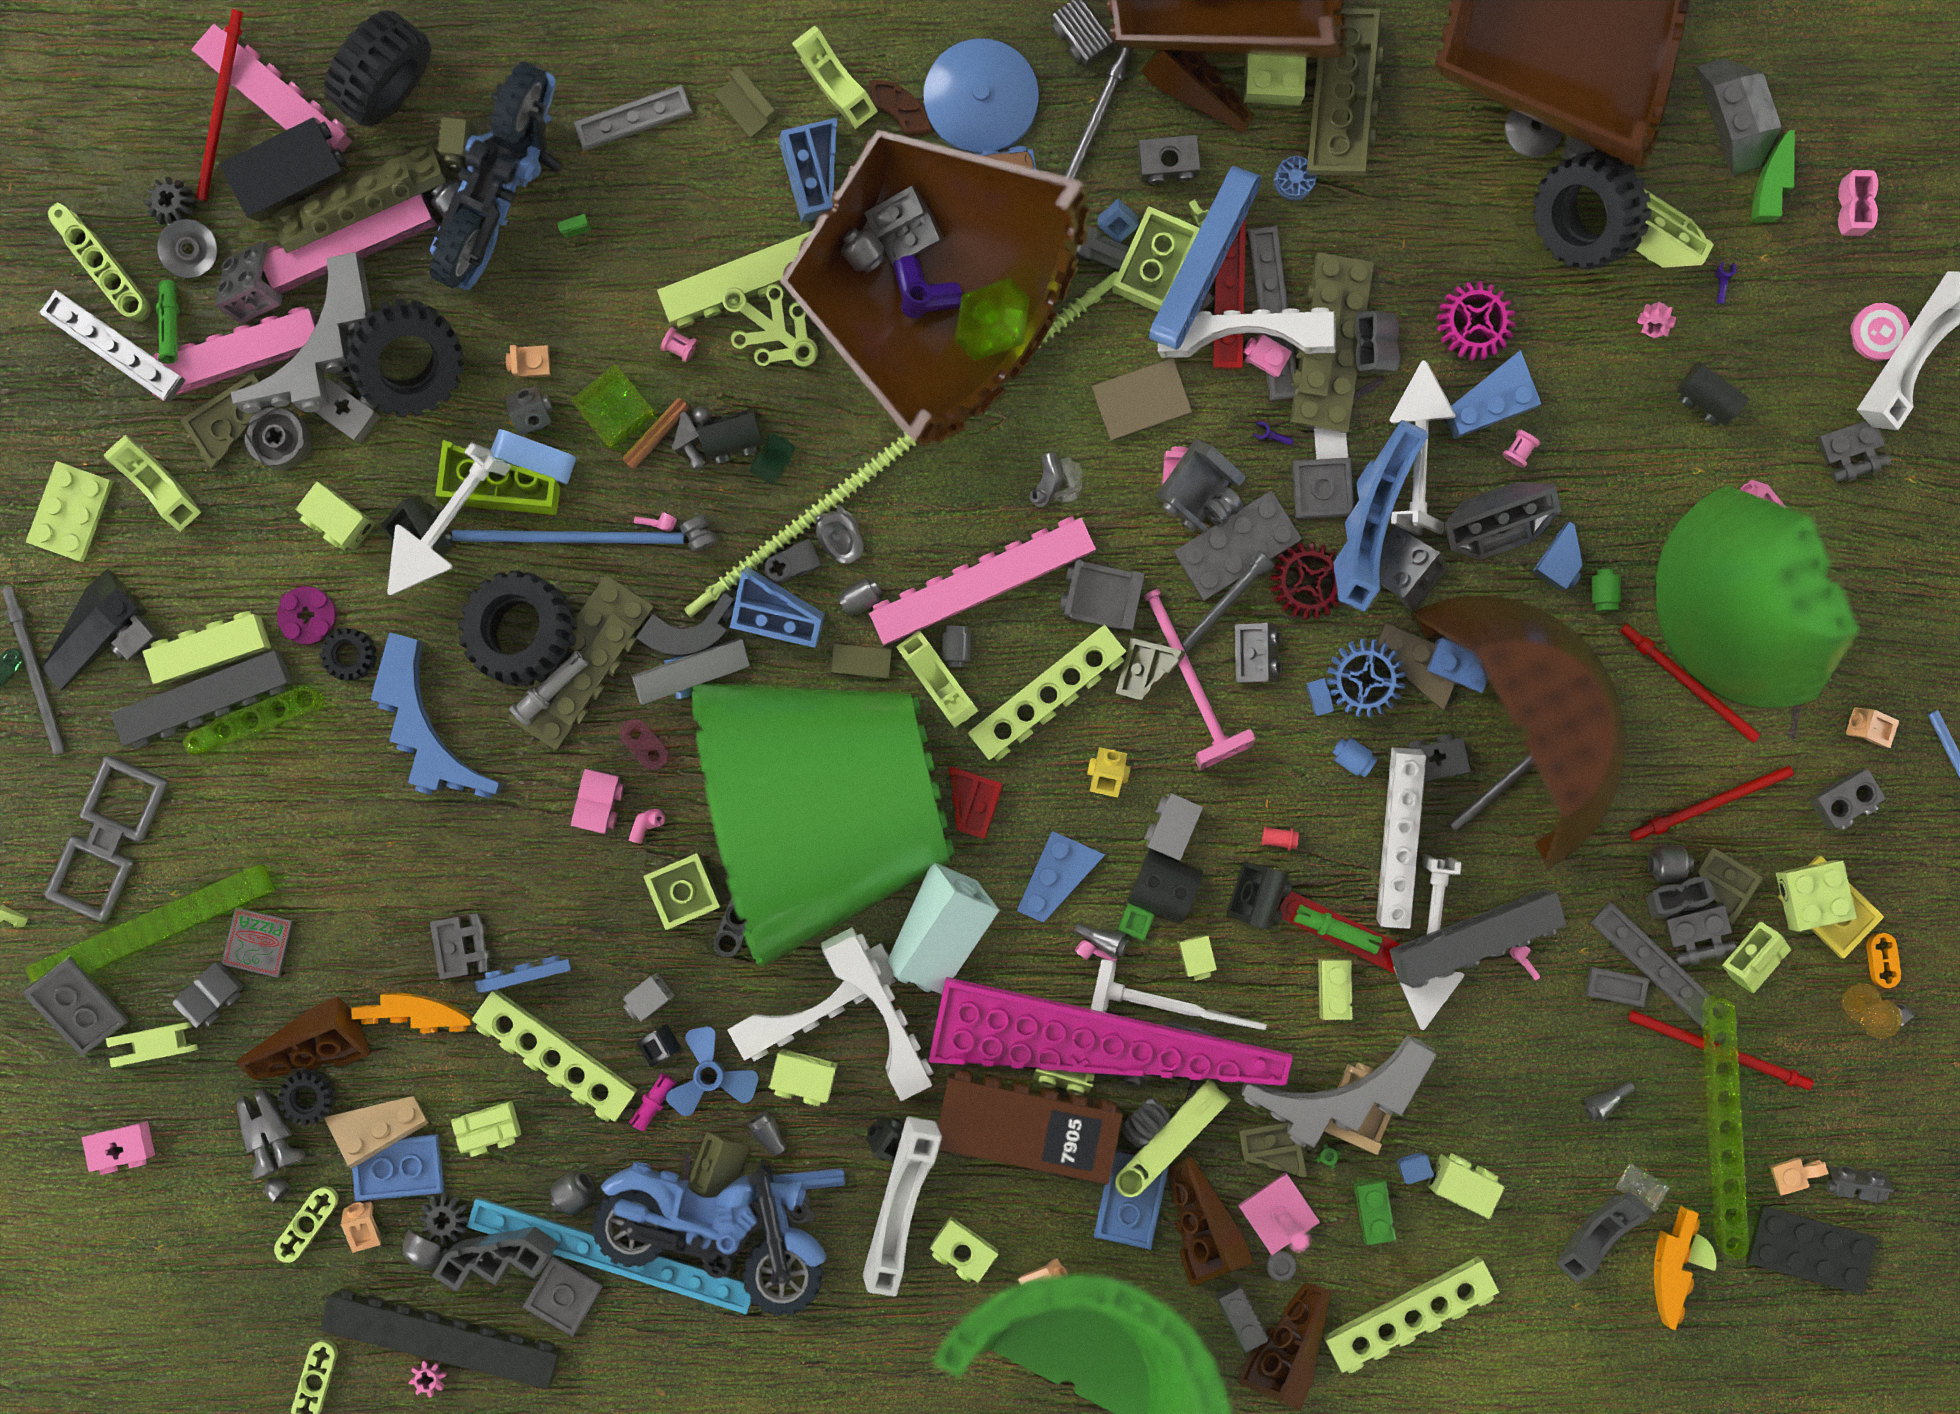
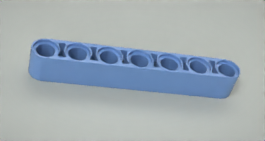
(1205, 257)

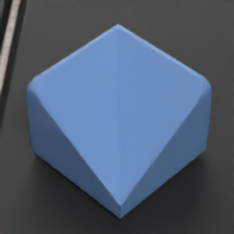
(1118, 221)
(1414, 1167)

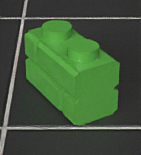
(1374, 1211)

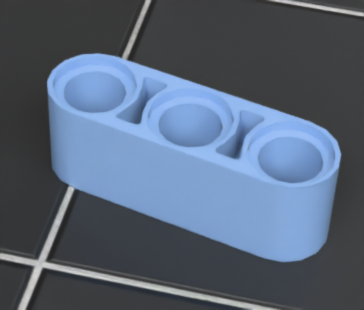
(533, 456)

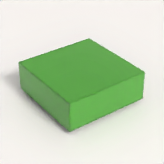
(574, 226)
(1136, 922)

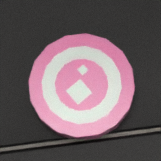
(1878, 331)

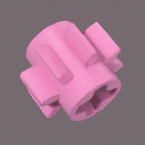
(1656, 320)
(432, 1371)

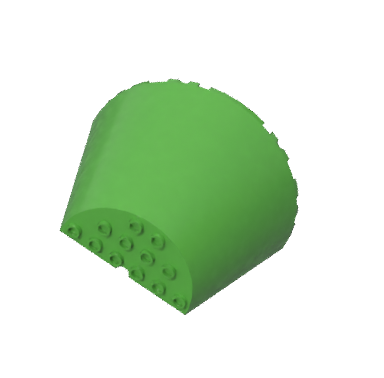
(816, 804)
(1099, 1335)

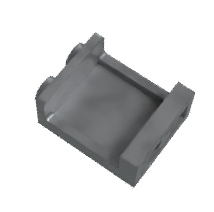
(1195, 481)
(1102, 595)

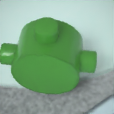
(1328, 1156)

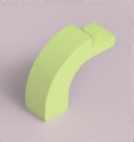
(833, 78)
(154, 481)
(937, 679)

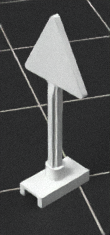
(1420, 404)
(414, 558)
(1108, 989)
(1429, 999)

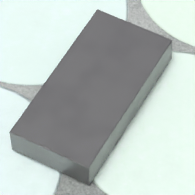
(1617, 987)

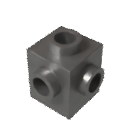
(529, 410)

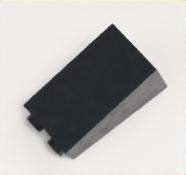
(284, 169)

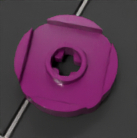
(318, 627)

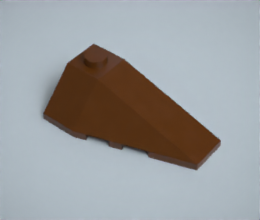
(1194, 82)
(313, 1039)
(1209, 1234)
(1287, 1361)

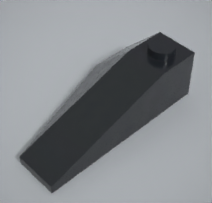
(91, 628)

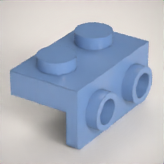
(1458, 665)

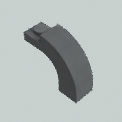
(683, 642)
(1599, 1232)

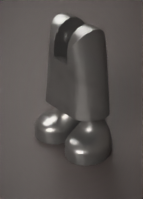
(266, 1130)

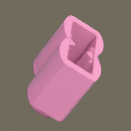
(1857, 197)
(596, 801)

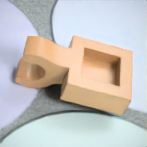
(1793, 1176)

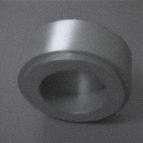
(1281, 1266)

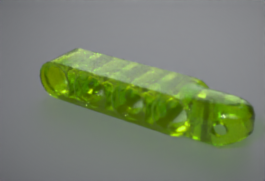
(209, 736)

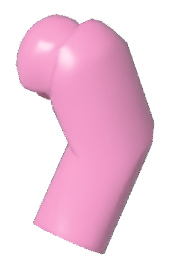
(644, 822)

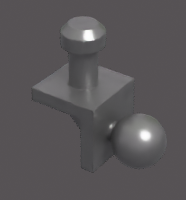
(687, 435)

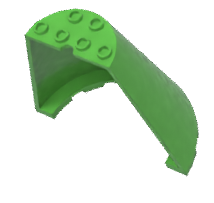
(1751, 601)

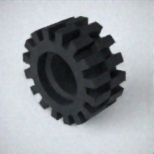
(332, 646)
(295, 1109)

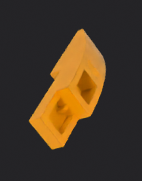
(423, 1011)
(1670, 1279)

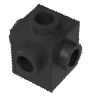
(885, 1137)

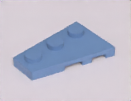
(1056, 875)
(522, 973)

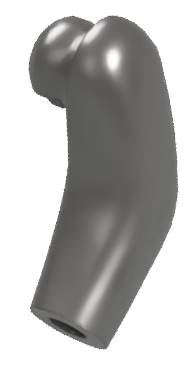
(1050, 481)

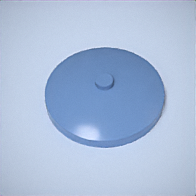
(981, 96)

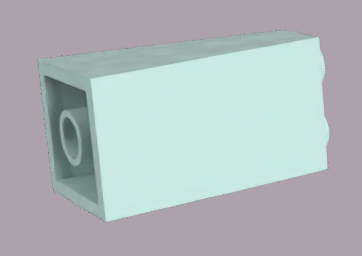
(941, 928)

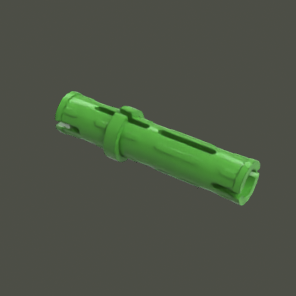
(167, 311)
(1326, 925)

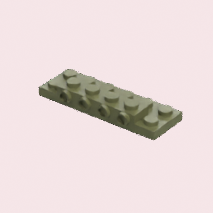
(1346, 100)
(359, 198)
(1328, 380)
(603, 633)

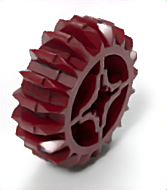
(1301, 569)

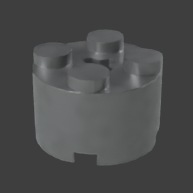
(262, 433)

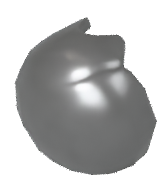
(421, 1251)

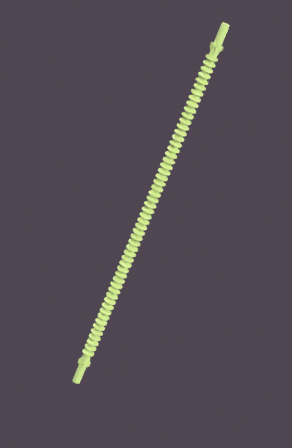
(714, 592)

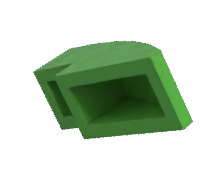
(1774, 180)

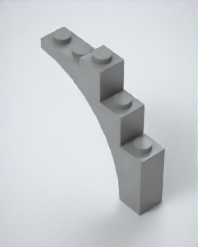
(325, 350)
(1310, 1112)

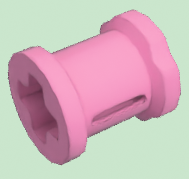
(679, 344)
(1521, 448)

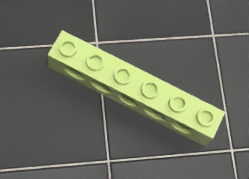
(1100, 641)
(488, 1023)
(1419, 1299)

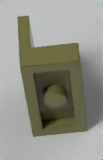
(746, 103)
(717, 1165)

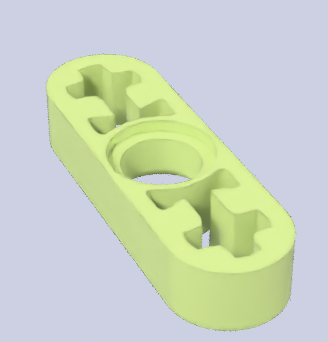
(287, 1236)
(313, 1359)

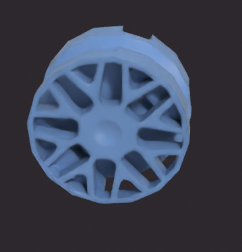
(1293, 180)

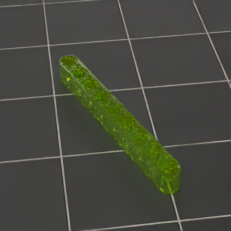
(161, 922)
(1733, 1138)

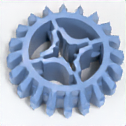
(1353, 674)

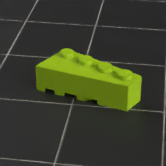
(516, 491)

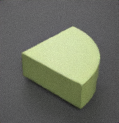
(12, 917)
(1702, 1253)

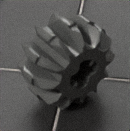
(159, 201)
(1145, 1122)
(451, 1209)

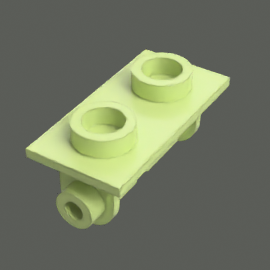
(1072, 1081)

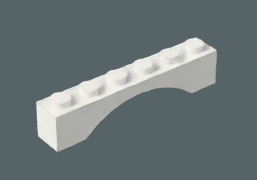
(1307, 330)
(1892, 392)
(850, 962)
(762, 1031)
(888, 1247)

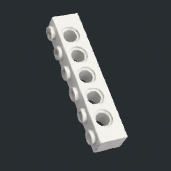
(1400, 837)

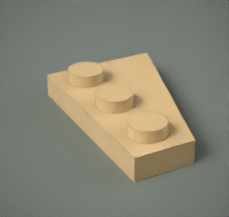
(374, 1128)

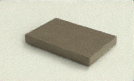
(1141, 399)

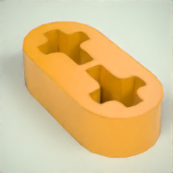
(1890, 958)

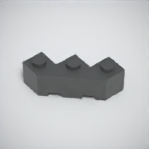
(494, 1255)

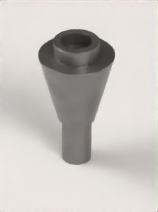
(1108, 941)
(1601, 1105)

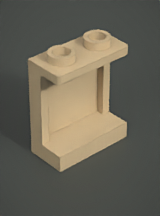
(1375, 1123)

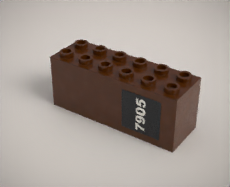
(1029, 1127)

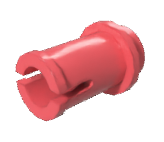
(1280, 838)

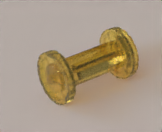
(1878, 1016)

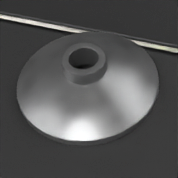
(1526, 139)
(171, 248)

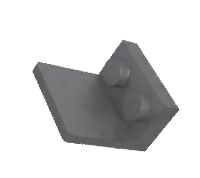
(241, 288)
(1409, 567)

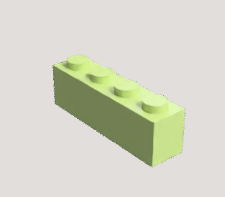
(206, 649)

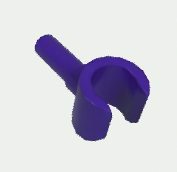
(1724, 277)
(1272, 435)

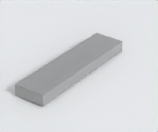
(633, 117)
(690, 671)

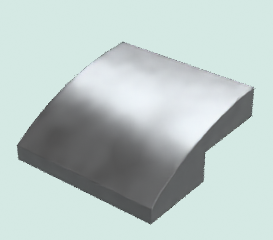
(904, 225)

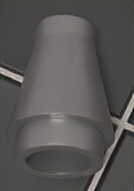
(766, 1131)

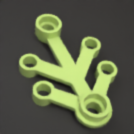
(773, 330)

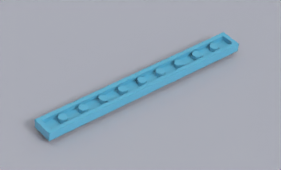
(581, 1247)

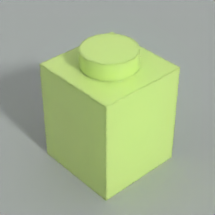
(1197, 957)

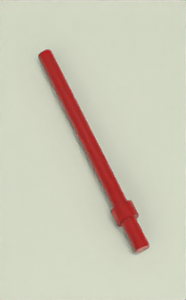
(1646, 646)
(1660, 824)

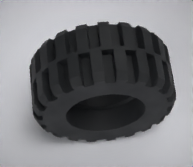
(377, 68)
(1623, 201)
(415, 393)
(485, 613)

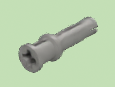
(539, 697)

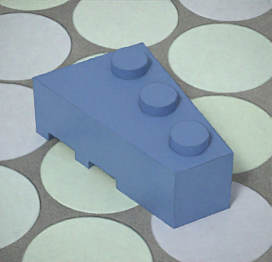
(810, 166)
(1495, 399)
(774, 612)

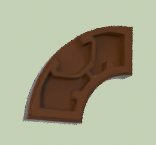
(901, 106)

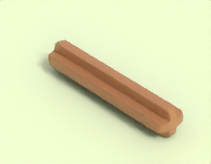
(655, 433)

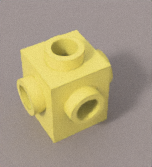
(1108, 772)

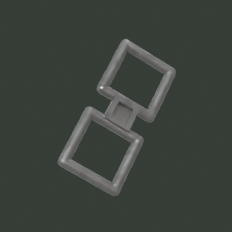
(106, 839)

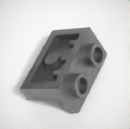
(1257, 652)

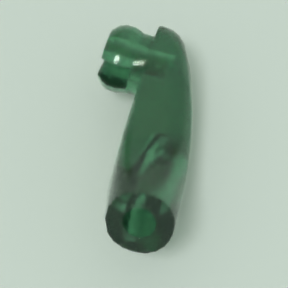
(9, 663)

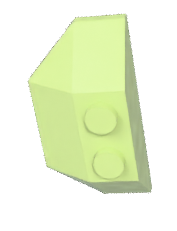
(1672, 237)

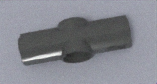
(1102, 250)

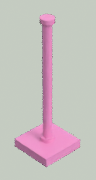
(1223, 746)
(1280, 1215)

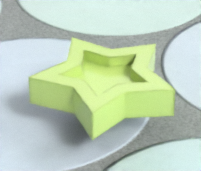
(1197, 213)

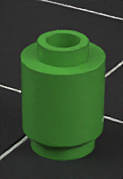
(1606, 590)

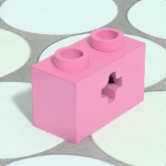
(101, 1151)

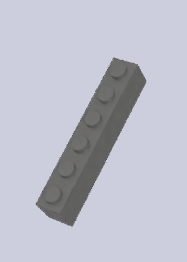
(201, 699)
(1477, 938)

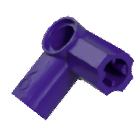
(930, 297)

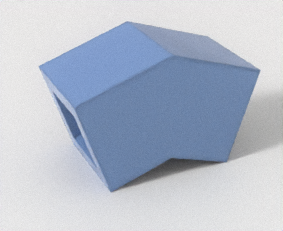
(1320, 697)

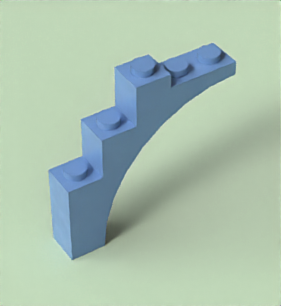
(1366, 526)
(434, 763)

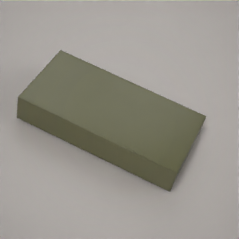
(861, 661)

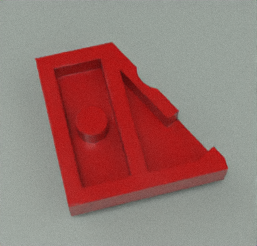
(974, 801)

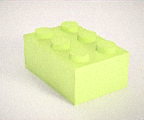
(1154, 258)

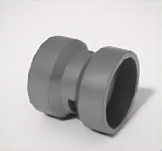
(1223, 506)
(698, 533)

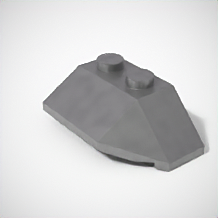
(1740, 112)
(1501, 519)

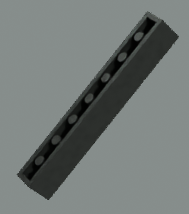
(440, 1338)

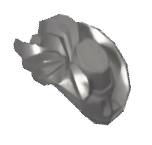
(839, 535)

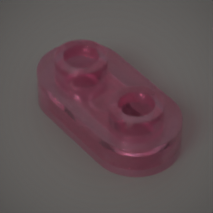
(644, 744)

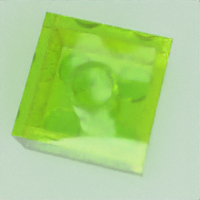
(992, 319)
(613, 406)

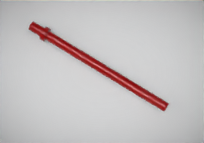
(233, 32)
(1790, 1076)

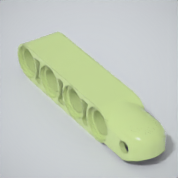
(70, 227)
(1171, 1139)

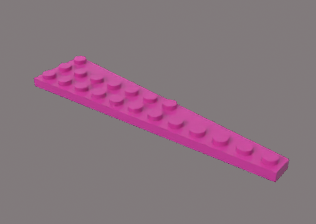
(1028, 1031)

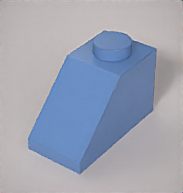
(1561, 560)

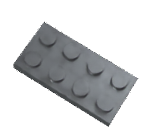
(1225, 552)

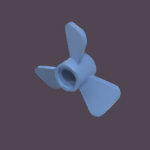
(738, 1084)

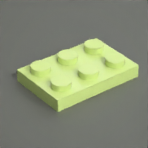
(69, 511)

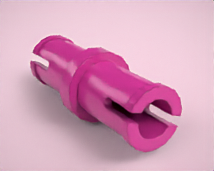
(652, 1102)

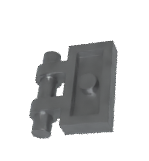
(1850, 442)
(1698, 926)
(451, 946)

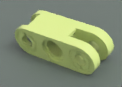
(152, 1044)

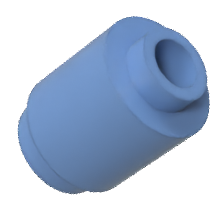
(1354, 756)

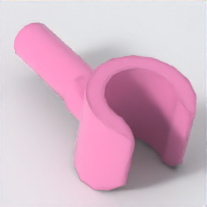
(665, 523)
(1086, 949)
(1520, 955)

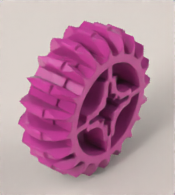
(1467, 313)

